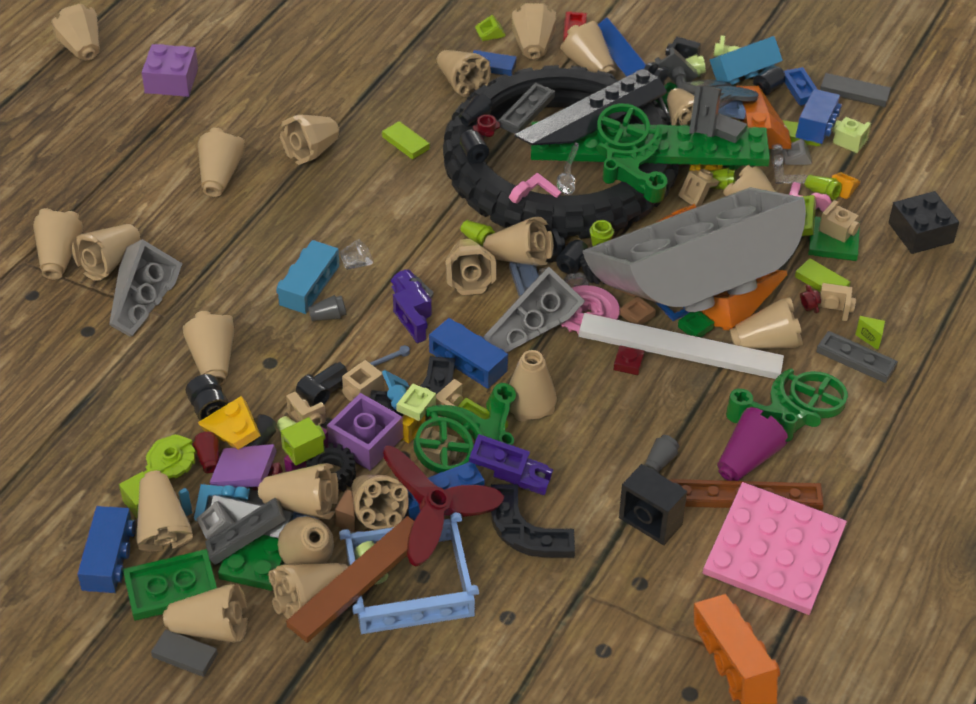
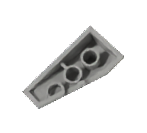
(141, 284)
(537, 310)

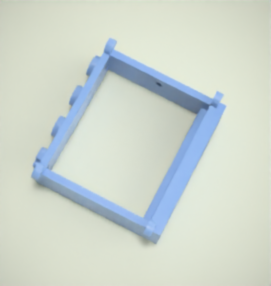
(418, 610)

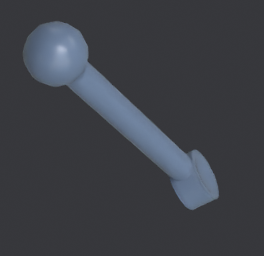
(404, 351)

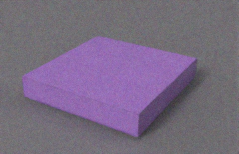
(243, 466)

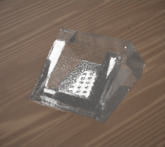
(356, 255)

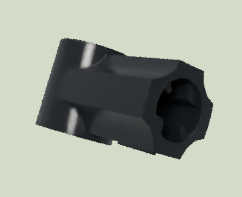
(319, 387)

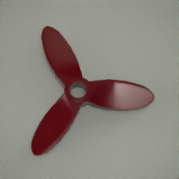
(428, 525)

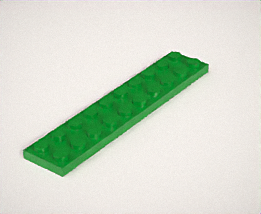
(676, 147)

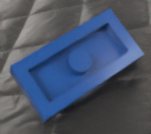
(799, 84)

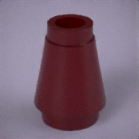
(207, 450)

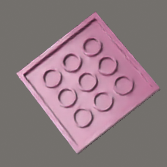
(775, 548)

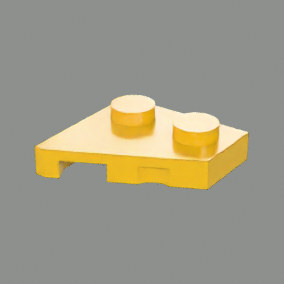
(232, 424)

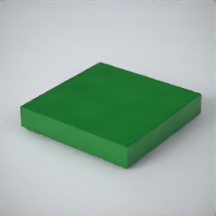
(827, 246)

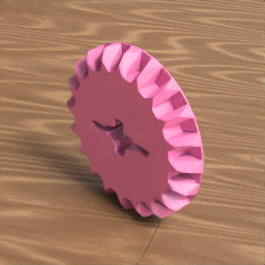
(598, 301)

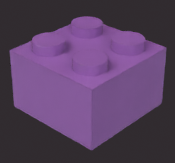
(170, 70)
(365, 430)

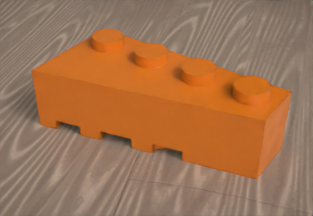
(737, 651)

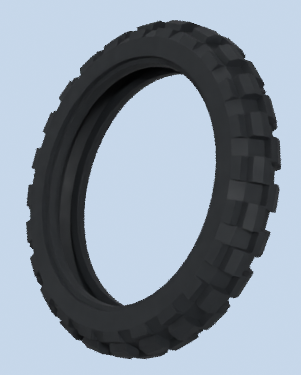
(568, 214)

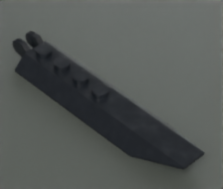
(582, 117)

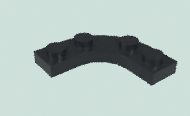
(438, 376)
(524, 536)

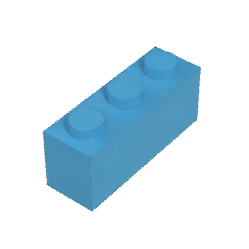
(746, 61)
(308, 276)

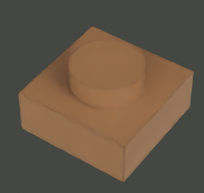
(637, 311)

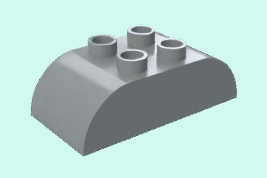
(704, 250)

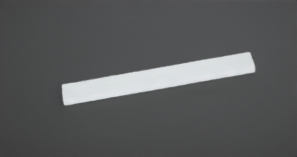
(681, 346)

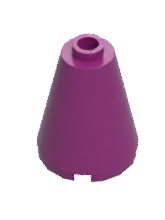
(751, 444)

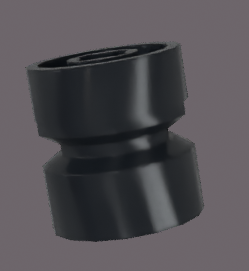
(205, 395)

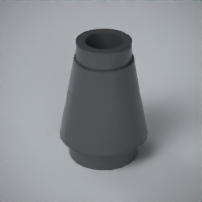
(328, 309)
(662, 452)

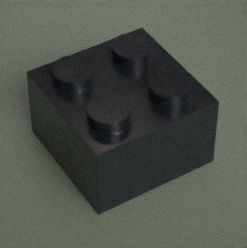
(923, 222)
(652, 504)

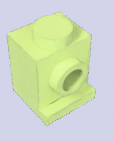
(851, 134)

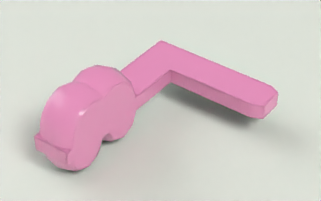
(524, 188)
(822, 200)

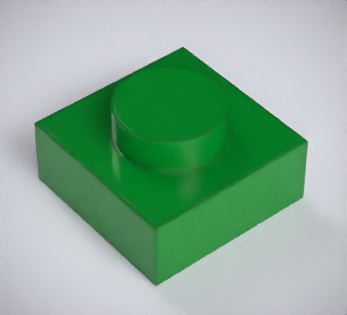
(696, 324)

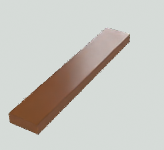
(722, 493)
(351, 583)

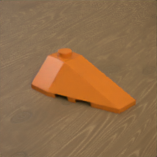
(763, 115)
(735, 308)

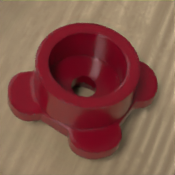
(486, 125)
(810, 299)

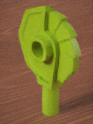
(171, 456)

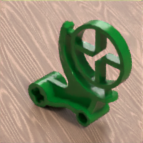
(625, 158)
(790, 410)
(465, 423)

